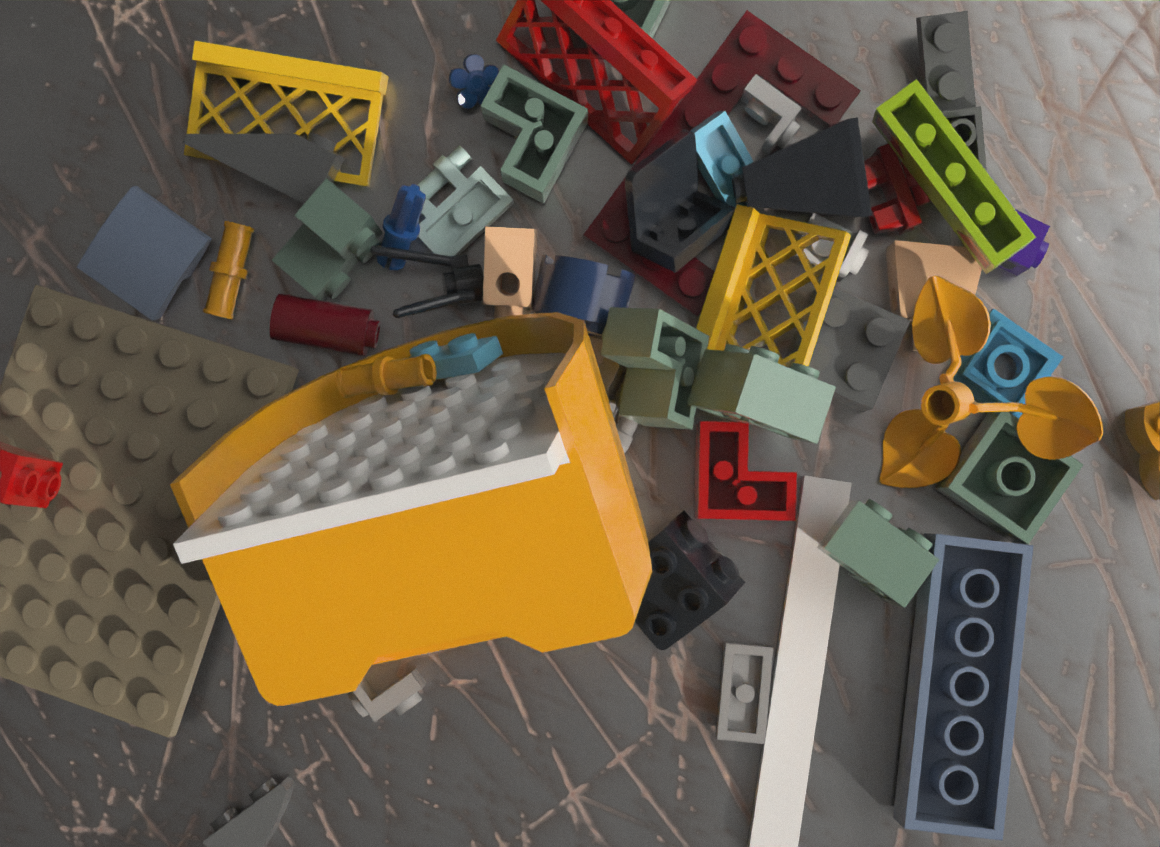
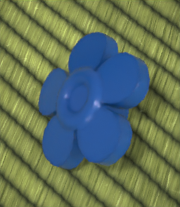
(473, 80)

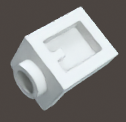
(769, 105)
(820, 250)

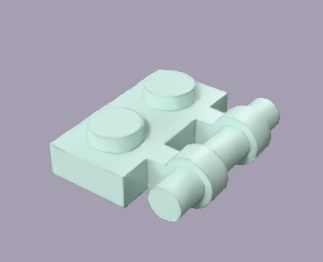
(466, 211)

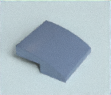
(144, 252)

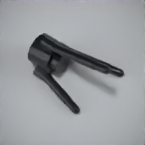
(460, 285)

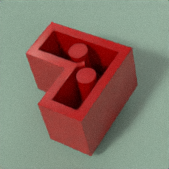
(726, 486)

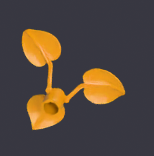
(952, 323)

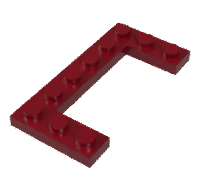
(747, 51)

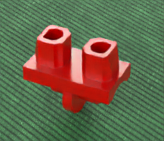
(900, 209)

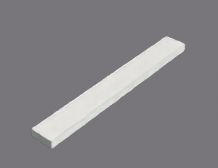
(798, 668)

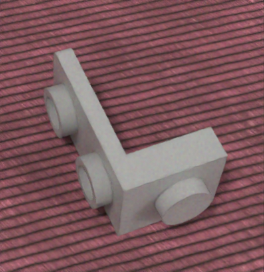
(399, 696)

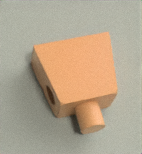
(512, 252)
(914, 262)

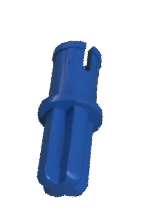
(402, 224)

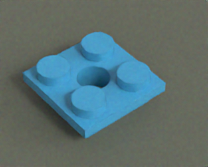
(1031, 358)

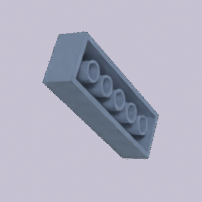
(963, 688)

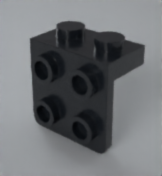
(667, 211)
(686, 582)

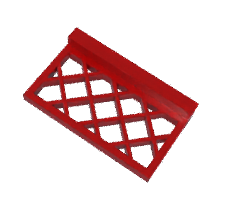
(610, 37)

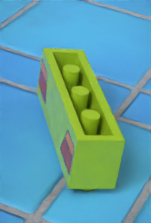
(952, 177)

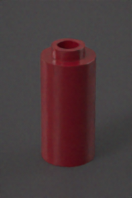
(323, 325)

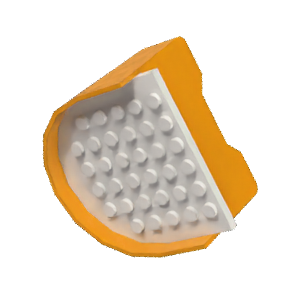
(422, 515)

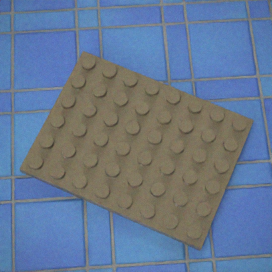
(93, 580)

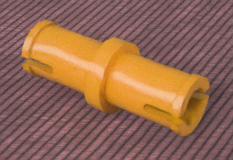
(228, 270)
(386, 375)

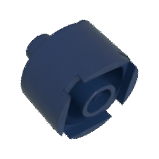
(580, 290)

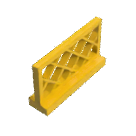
(292, 73)
(739, 267)

